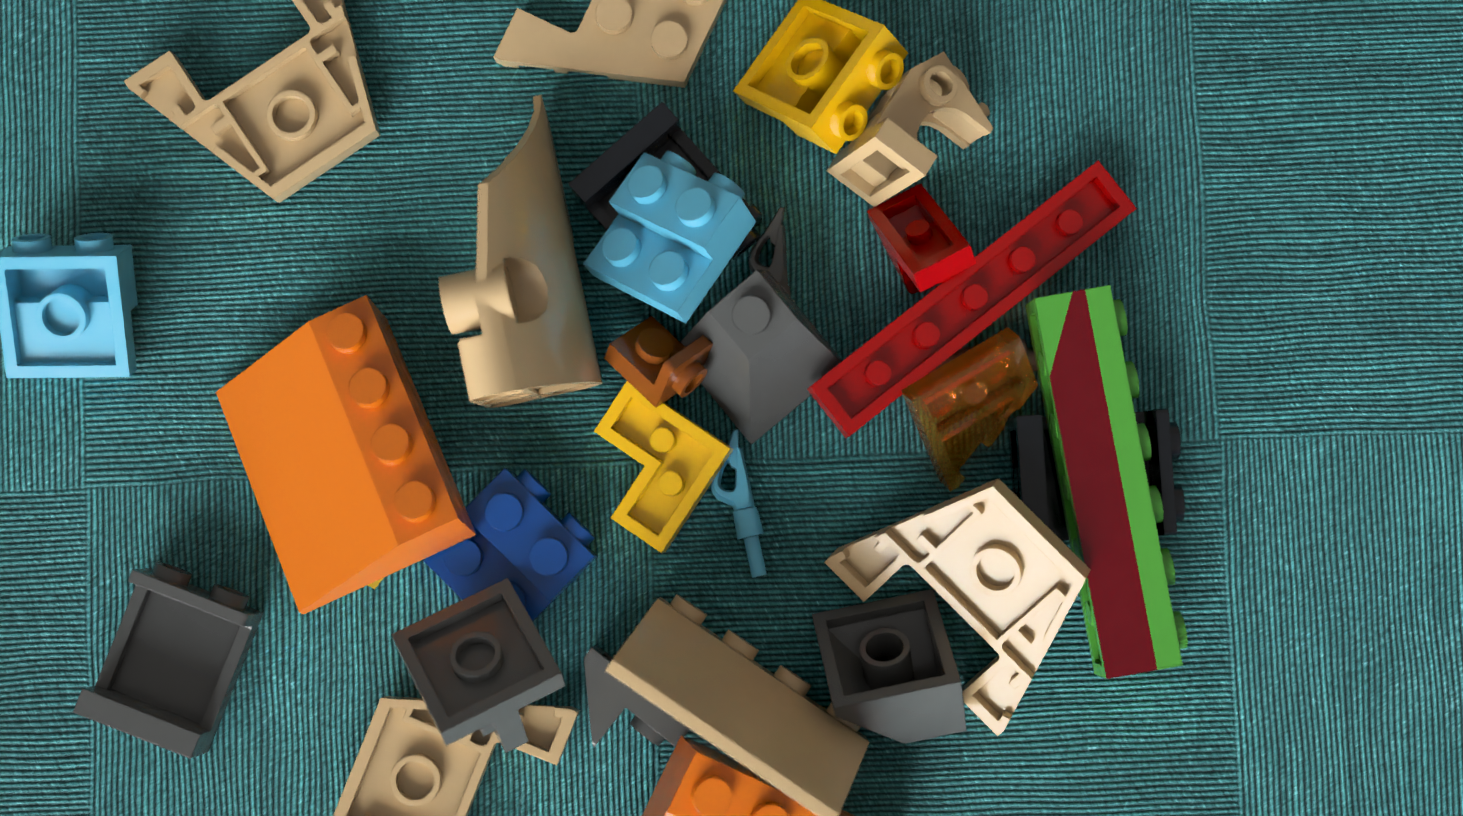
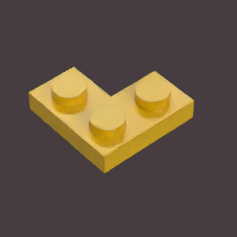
(677, 463)

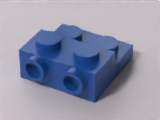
(516, 541)

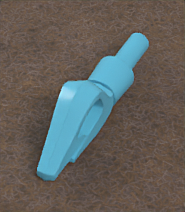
(745, 513)

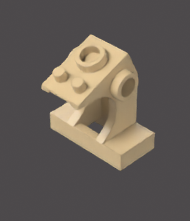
(888, 151)

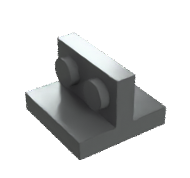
(479, 665)

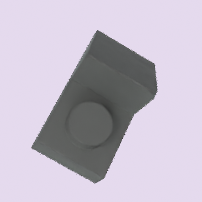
(609, 698)

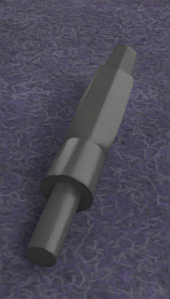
(776, 233)

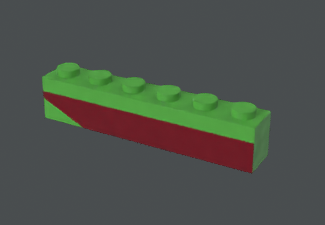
(1105, 481)

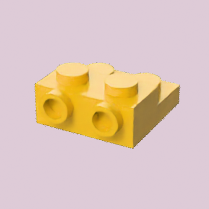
(823, 72)

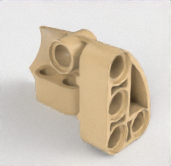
(523, 285)

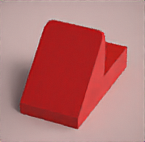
(920, 239)

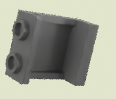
(172, 661)

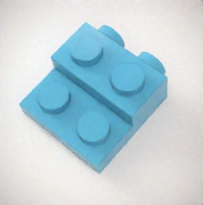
(670, 234)
(67, 307)

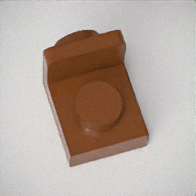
(658, 362)

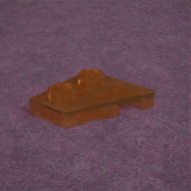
(970, 401)

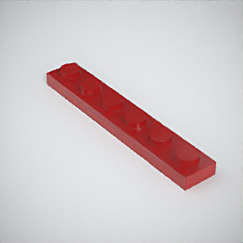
(971, 299)

